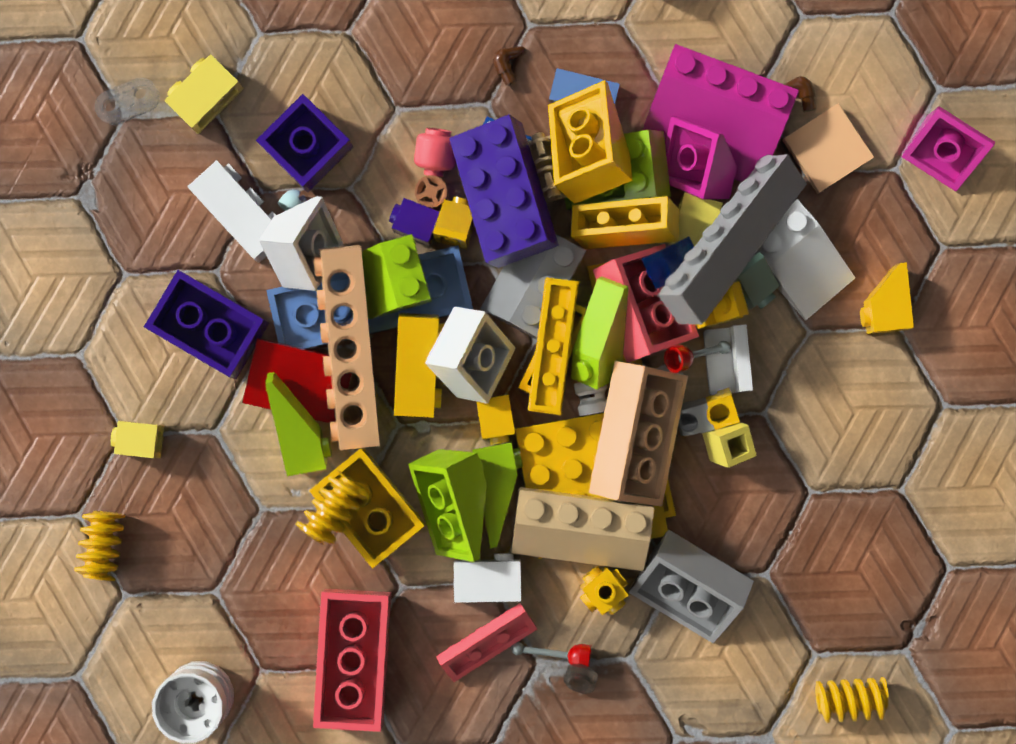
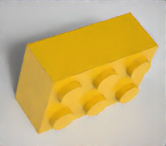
(384, 517)

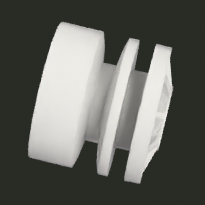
(183, 717)

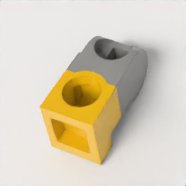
(708, 413)

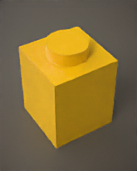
(496, 419)

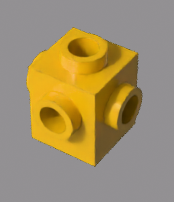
(604, 577)

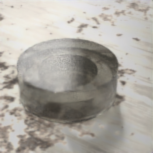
(580, 678)

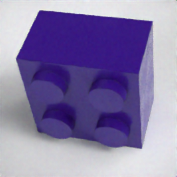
(305, 143)

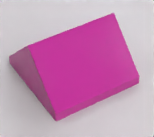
(947, 148)

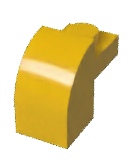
(729, 308)

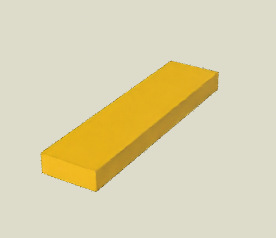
(553, 346)

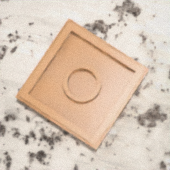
(827, 148)

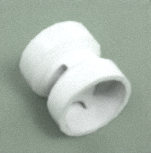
(590, 405)

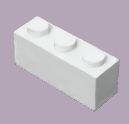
(233, 206)

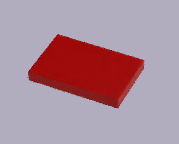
(299, 370)

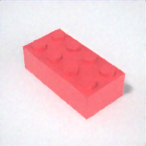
(352, 660)

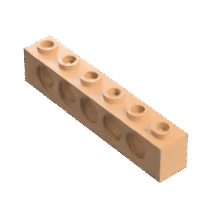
(364, 430)

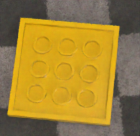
(562, 459)

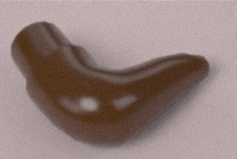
(502, 64)
(806, 92)

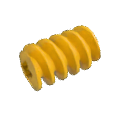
(333, 509)
(99, 545)
(852, 699)

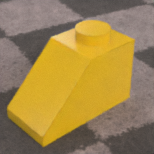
(454, 223)
(889, 304)

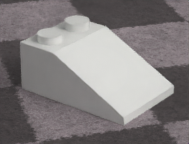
(804, 261)

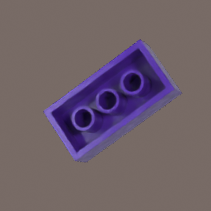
(503, 191)

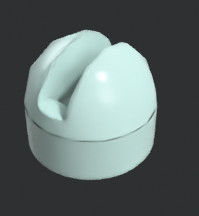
(291, 199)

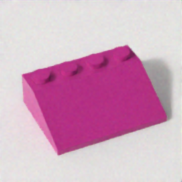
(726, 100)

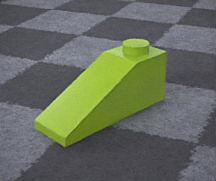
(601, 334)
(297, 431)
(500, 475)

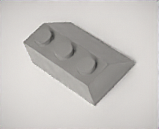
(520, 285)
(692, 587)

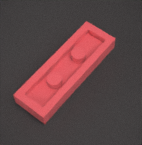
(486, 642)

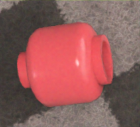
(434, 152)

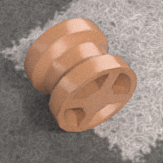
(429, 187)

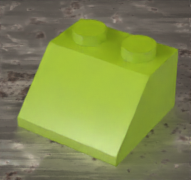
(394, 277)

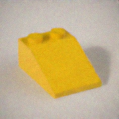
(588, 144)

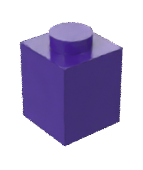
(414, 220)

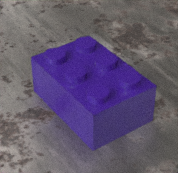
(206, 324)

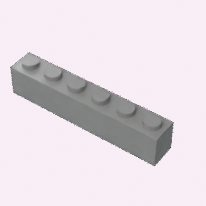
(732, 239)

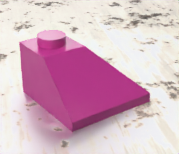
(699, 160)

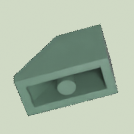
(757, 282)

